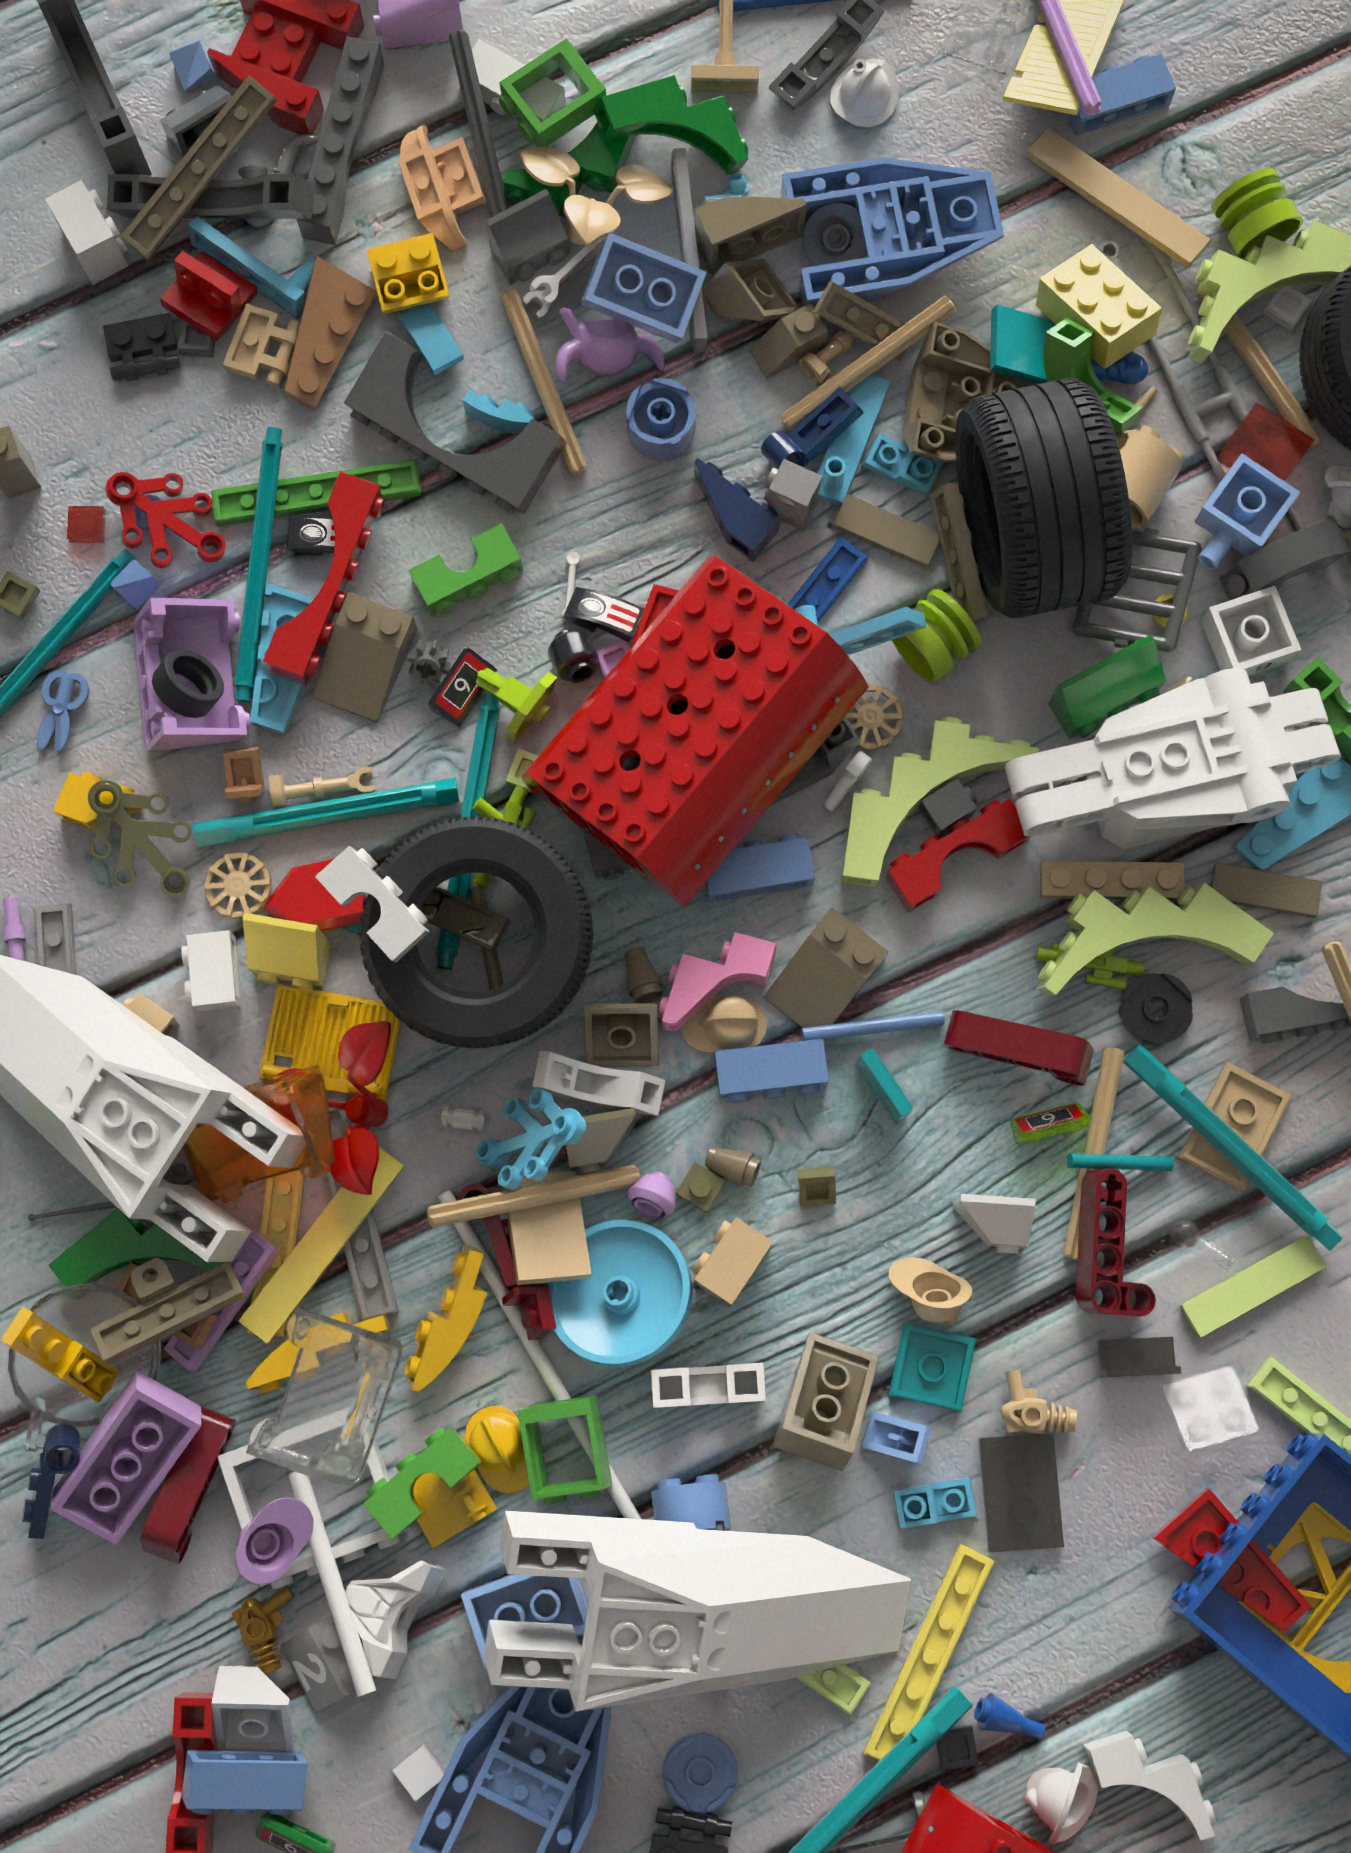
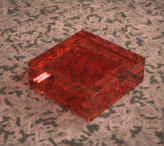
(86, 524)

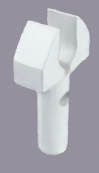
(853, 772)

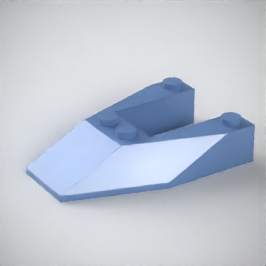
(910, 221)
(530, 1758)

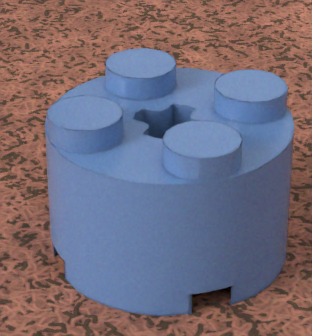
(644, 410)
(697, 1503)

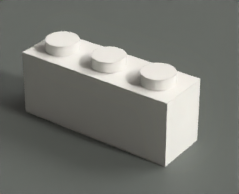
(493, 66)

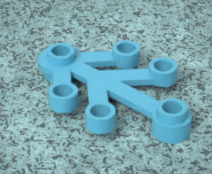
(565, 1129)

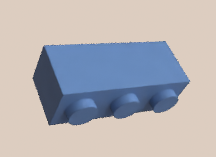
(1128, 93)
(763, 869)
(771, 1070)
(244, 1781)

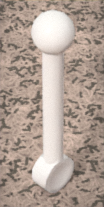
(573, 560)

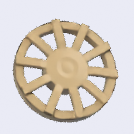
(871, 717)
(237, 885)

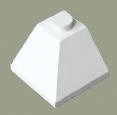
(998, 1219)
(250, 1712)

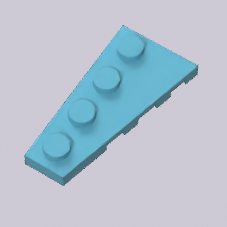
(274, 695)
(1316, 804)

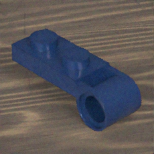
(814, 432)
(42, 1478)

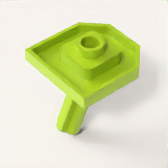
(519, 698)

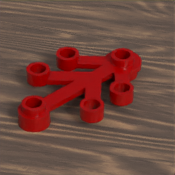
(161, 514)

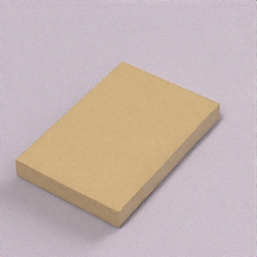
(1249, 1109)
(549, 1239)

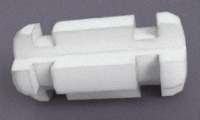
(463, 1118)

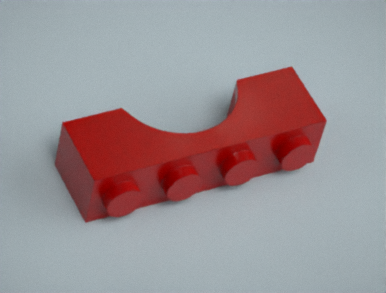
(918, 877)
(191, 1731)

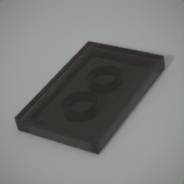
(1020, 1492)

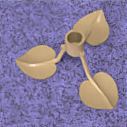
(587, 217)

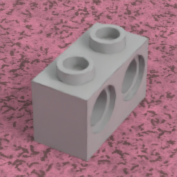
(793, 493)

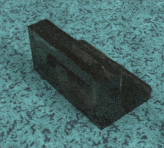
(1137, 1357)

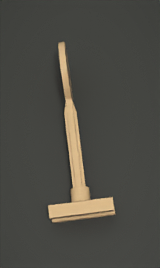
(725, 75)

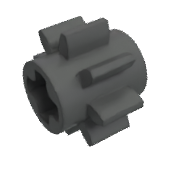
(429, 661)

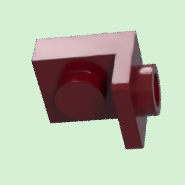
(537, 1309)

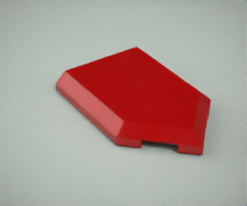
(307, 901)

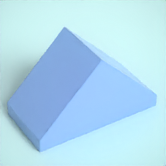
(896, 1437)

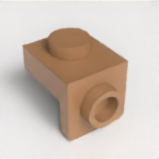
(243, 774)

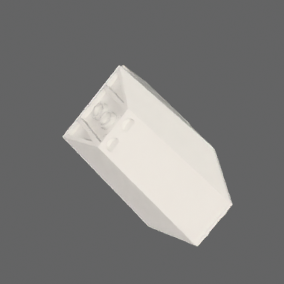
(126, 1101)
(688, 1609)

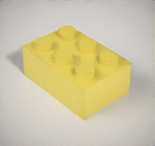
(1101, 299)

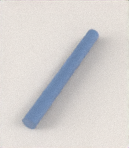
(873, 1026)

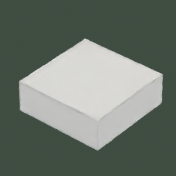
(1287, 307)
(419, 1772)

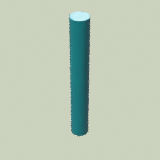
(1120, 1162)

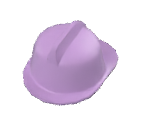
(273, 1540)

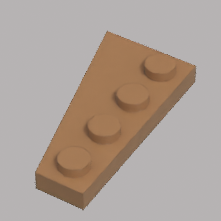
(327, 325)

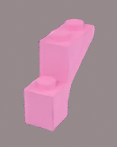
(699, 980)

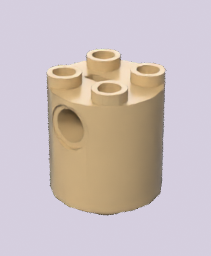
(1148, 469)

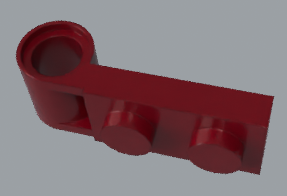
(499, 1235)

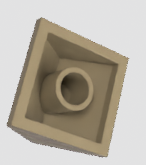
(621, 1034)

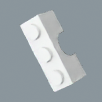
(398, 926)
(708, 1385)

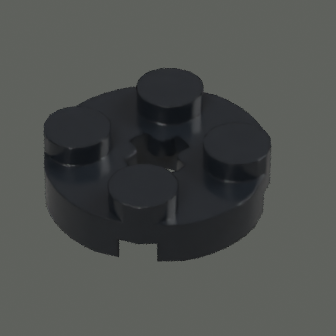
(1177, 1008)

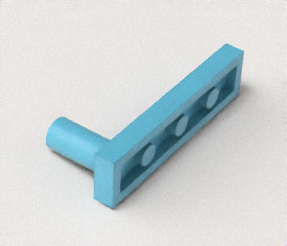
(282, 292)
(847, 449)
(874, 631)

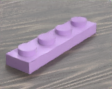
(249, 1267)

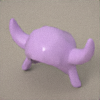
(604, 346)

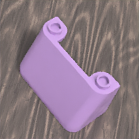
(416, 21)
(194, 626)

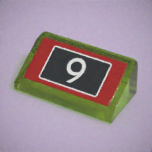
(1049, 1123)

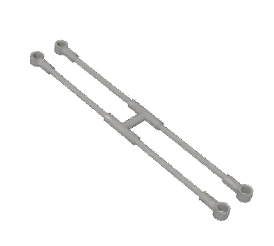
(1189, 411)

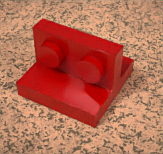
(207, 294)

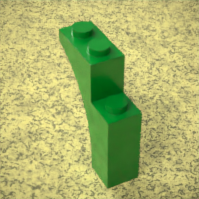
(663, 111)
(597, 165)
(116, 1244)

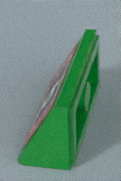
(291, 1836)

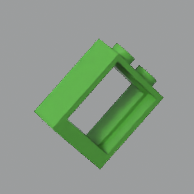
(569, 117)
(533, 1450)

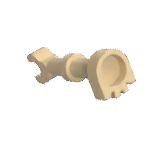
(815, 365)
(318, 788)

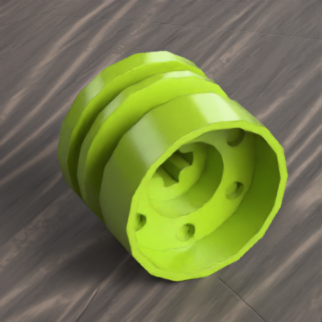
(1256, 209)
(946, 635)

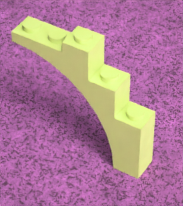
(1231, 282)
(878, 818)
(1201, 918)

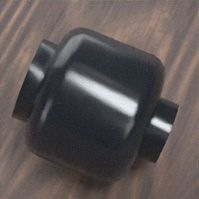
(573, 656)

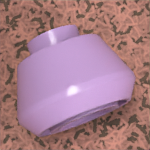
(653, 1196)

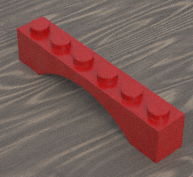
(297, 643)

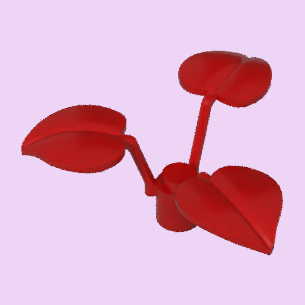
(357, 1154)

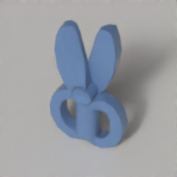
(58, 718)

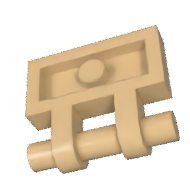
(252, 341)

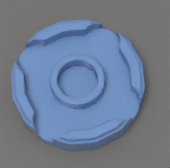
(700, 1772)

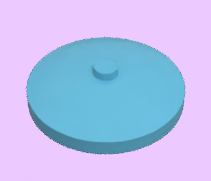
(631, 1301)

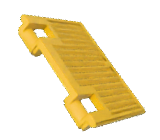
(311, 1030)

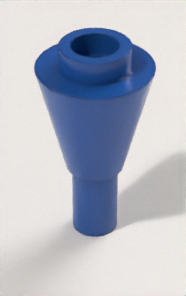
(998, 1716)

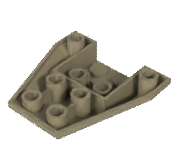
(943, 380)

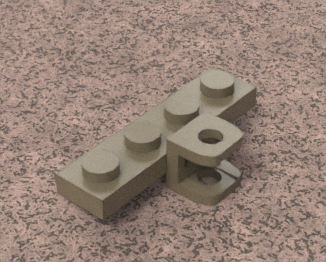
(164, 1307)

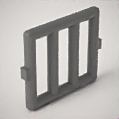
(1174, 611)

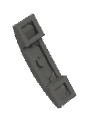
(828, 54)

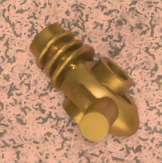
(258, 1627)

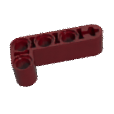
(1021, 1045)
(1111, 1243)
(176, 1506)

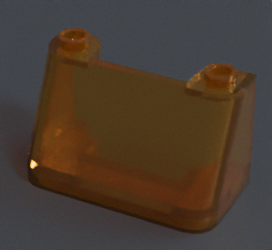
(226, 1167)

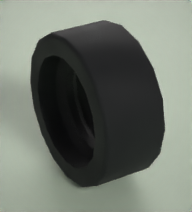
(179, 697)

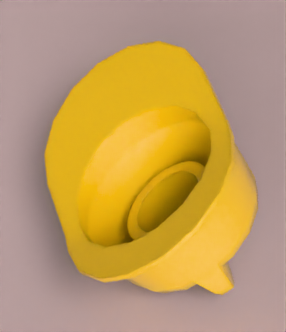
(498, 1442)

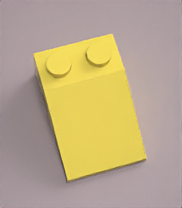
(286, 951)

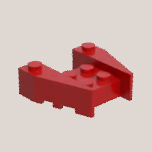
(280, 48)

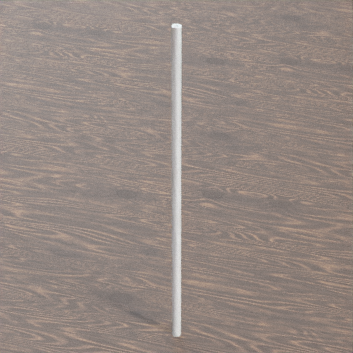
(539, 1358)

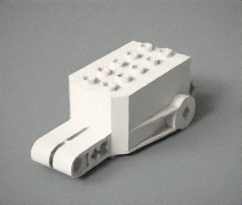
(1178, 763)

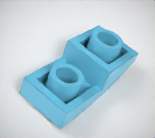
(431, 338)
(506, 418)
(899, 465)
(935, 1503)

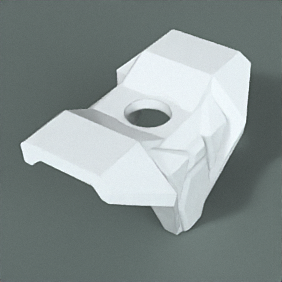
(386, 1610)

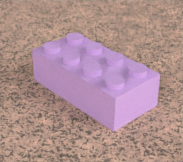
(127, 1458)

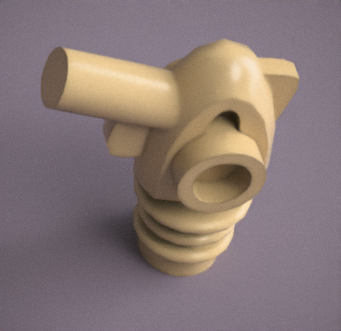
(1030, 1413)

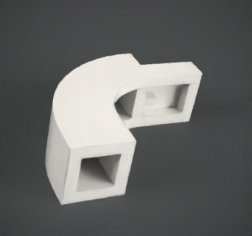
(598, 1084)

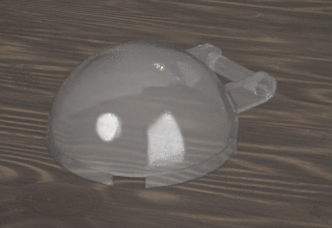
(74, 1312)

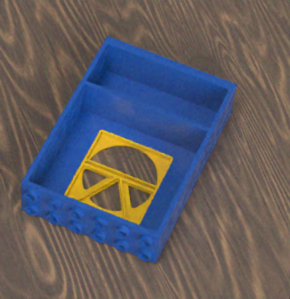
(1300, 1502)

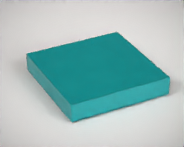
(1018, 344)
(884, 1085)
(932, 1367)

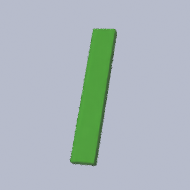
(312, 492)

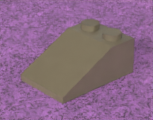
(746, 227)
(364, 657)
(826, 972)
(826, 1402)

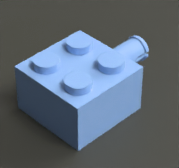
(1243, 510)

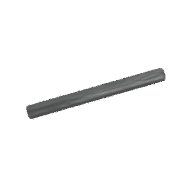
(478, 122)

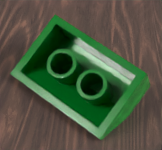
(1108, 688)

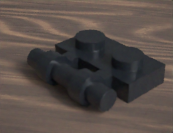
(142, 338)
(679, 1819)

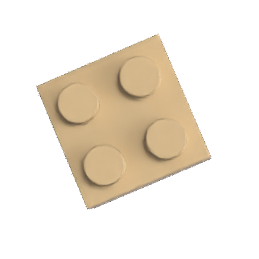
(732, 1260)

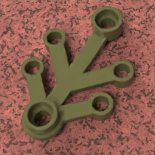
(135, 833)

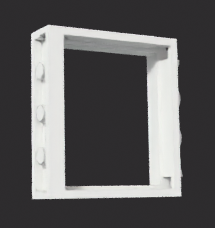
(348, 1551)

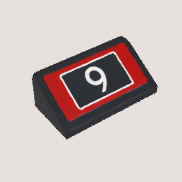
(459, 689)

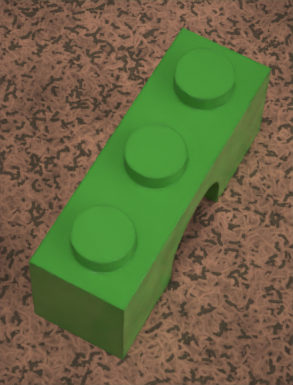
(444, 588)
(1338, 710)
(394, 1501)

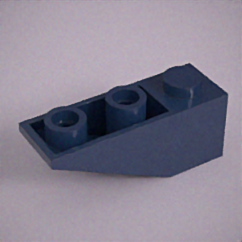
(740, 518)

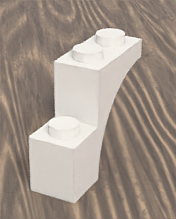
(1120, 1760)

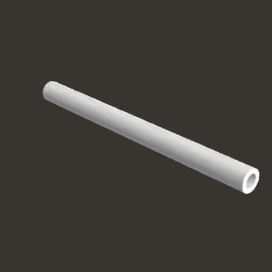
(334, 1589)

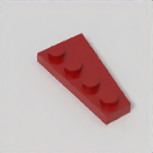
(1250, 1578)

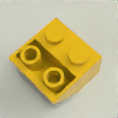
(408, 273)

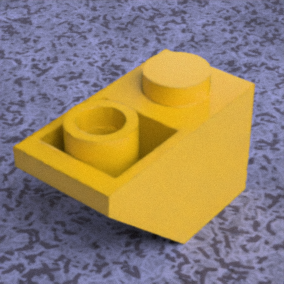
(73, 800)

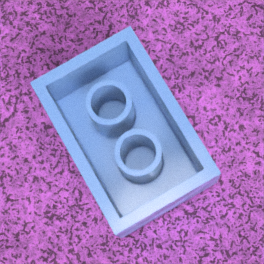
(643, 288)
(525, 1600)

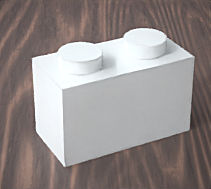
(212, 971)

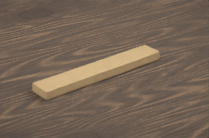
(1118, 198)

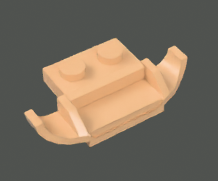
(440, 184)

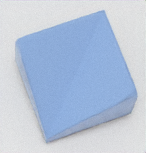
(192, 66)

